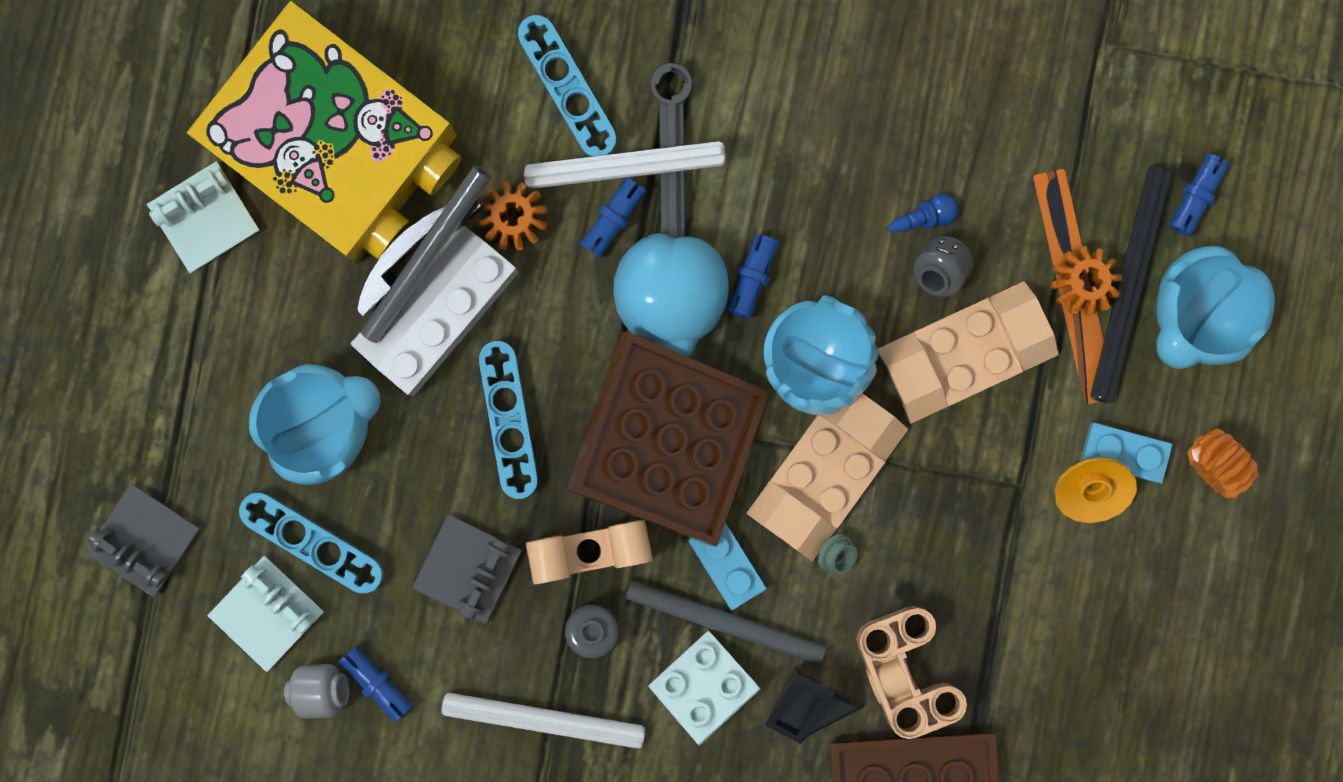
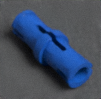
(1199, 195)
(613, 217)
(753, 276)
(375, 683)

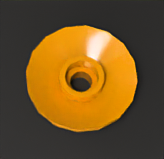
(1095, 490)

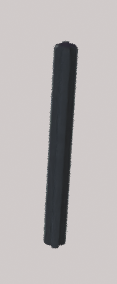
(1131, 285)

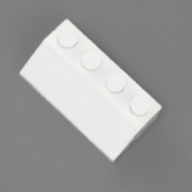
(439, 311)

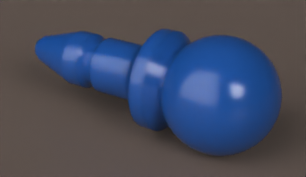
(939, 211)

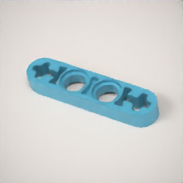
(572, 84)
(514, 418)
(309, 547)

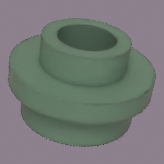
(837, 554)

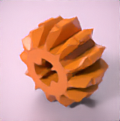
(525, 223)
(1073, 286)
(1223, 463)

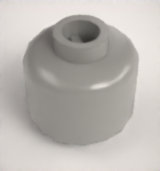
(317, 691)

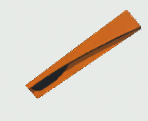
(1064, 237)

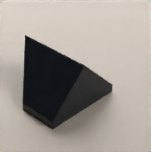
(808, 707)

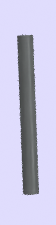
(426, 254)
(725, 622)

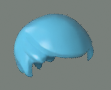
(820, 356)

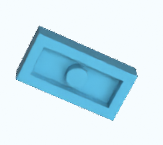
(1142, 454)
(729, 569)

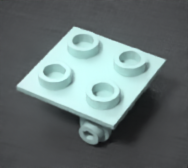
(202, 217)
(265, 613)
(704, 687)

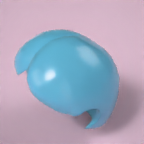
(671, 290)
(1211, 308)
(313, 422)

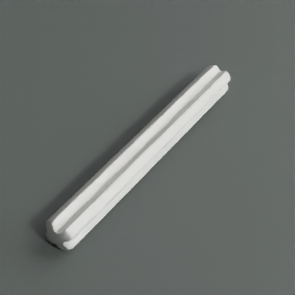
(625, 165)
(543, 720)

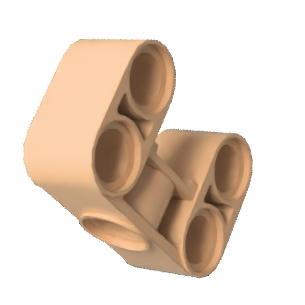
(619, 547)
(893, 680)

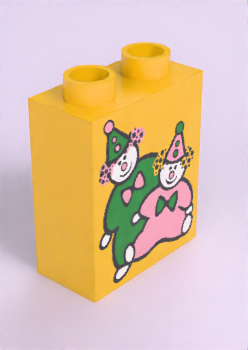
(327, 135)

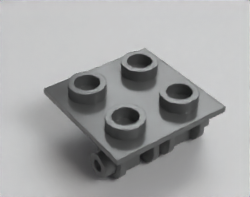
(142, 540)
(466, 569)

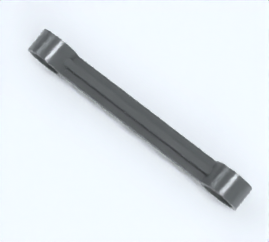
(672, 135)

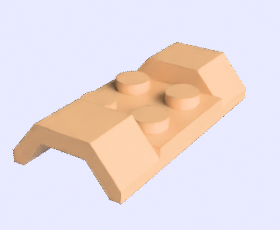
(969, 351)
(827, 474)

